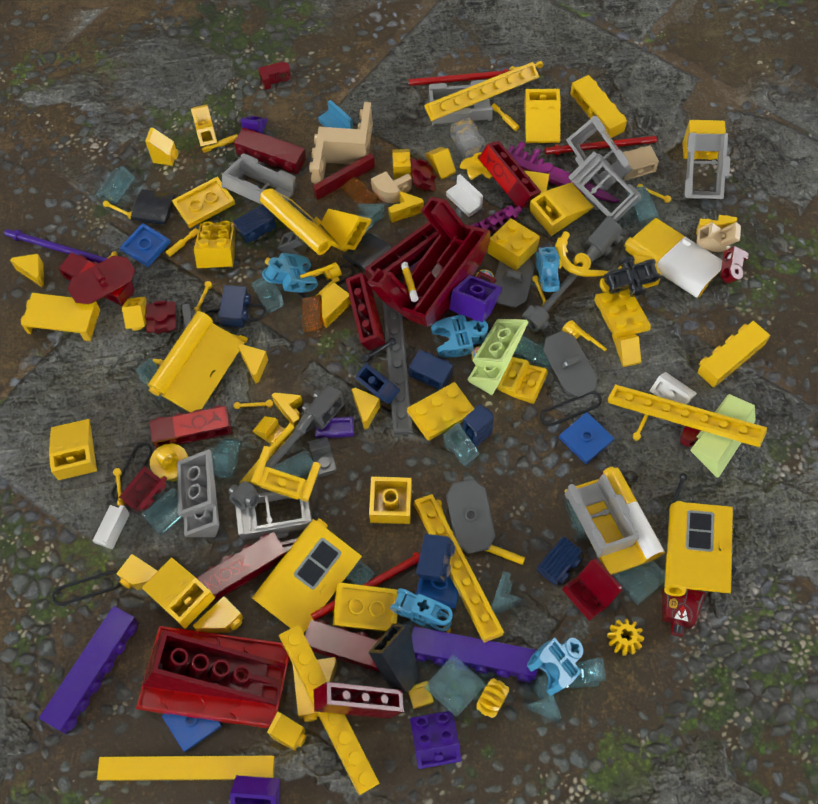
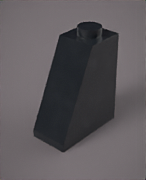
(396, 658)

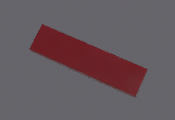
(339, 178)

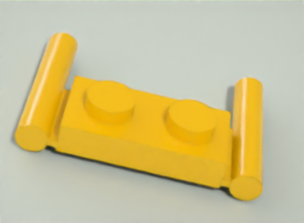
(282, 482)

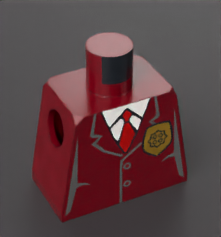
(681, 610)

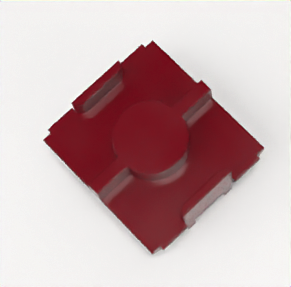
(423, 175)
(160, 317)

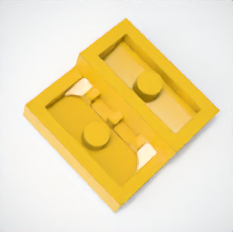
(522, 380)

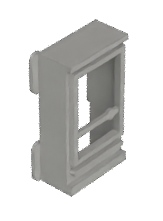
(481, 110)
(707, 142)
(247, 165)
(620, 167)
(588, 170)
(616, 506)
(248, 521)

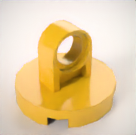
(165, 459)

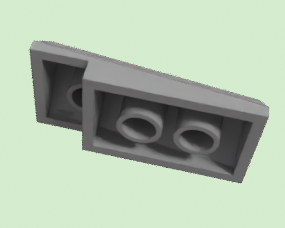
(198, 495)

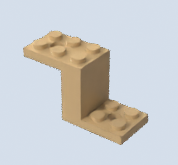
(341, 144)

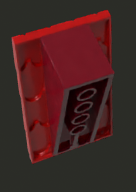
(214, 677)

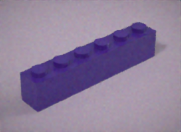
(474, 653)
(89, 670)

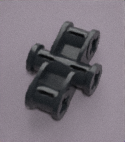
(632, 276)

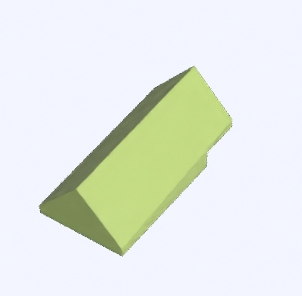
(496, 353)
(716, 450)

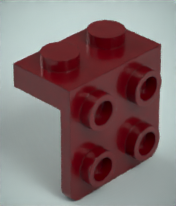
(141, 490)
(592, 589)

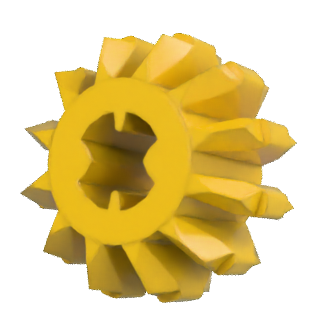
(624, 644)
(492, 698)

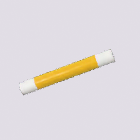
(409, 281)

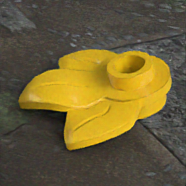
(474, 167)

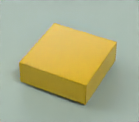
(420, 696)

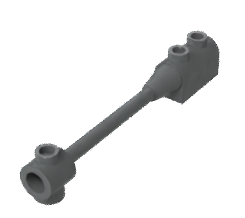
(596, 246)
(318, 414)

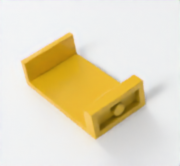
(60, 314)

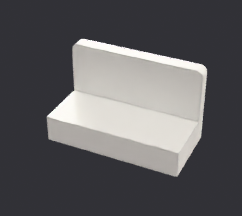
(465, 196)
(672, 389)
(111, 526)

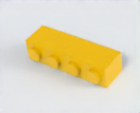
(596, 103)
(733, 353)

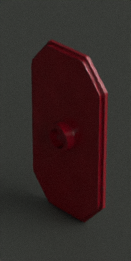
(101, 280)

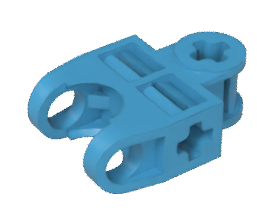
(547, 264)
(287, 271)
(460, 334)
(414, 606)
(558, 662)

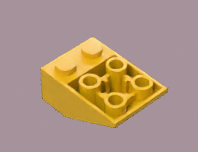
(542, 115)
(559, 207)
(215, 245)
(72, 450)
(178, 592)

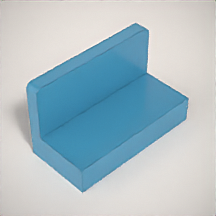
(335, 117)

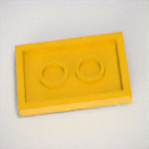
(203, 202)
(622, 313)
(440, 411)
(364, 607)

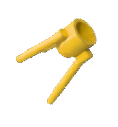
(331, 272)
(574, 330)

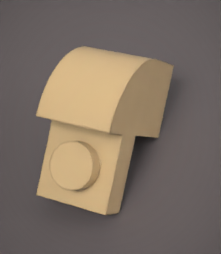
(389, 190)
(717, 239)

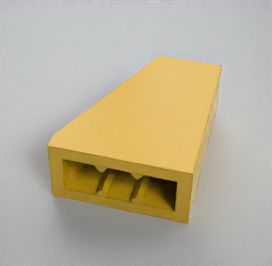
(345, 227)
(304, 703)

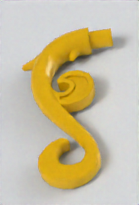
(580, 258)

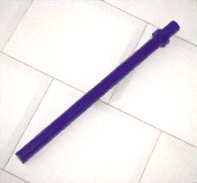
(18, 235)

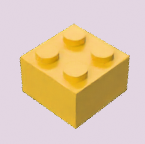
(703, 127)
(513, 244)
(390, 500)

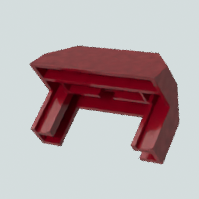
(444, 266)

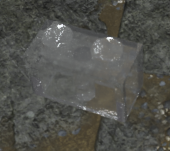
(467, 137)

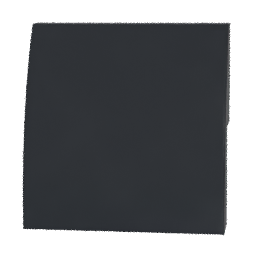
(152, 207)
(367, 251)

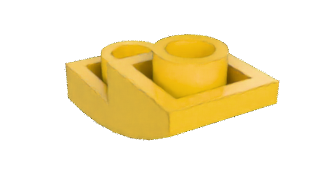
(722, 221)

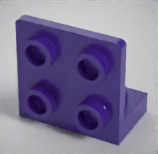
(435, 739)

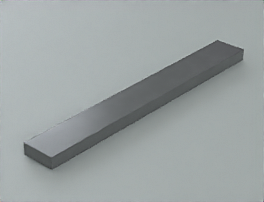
(398, 371)

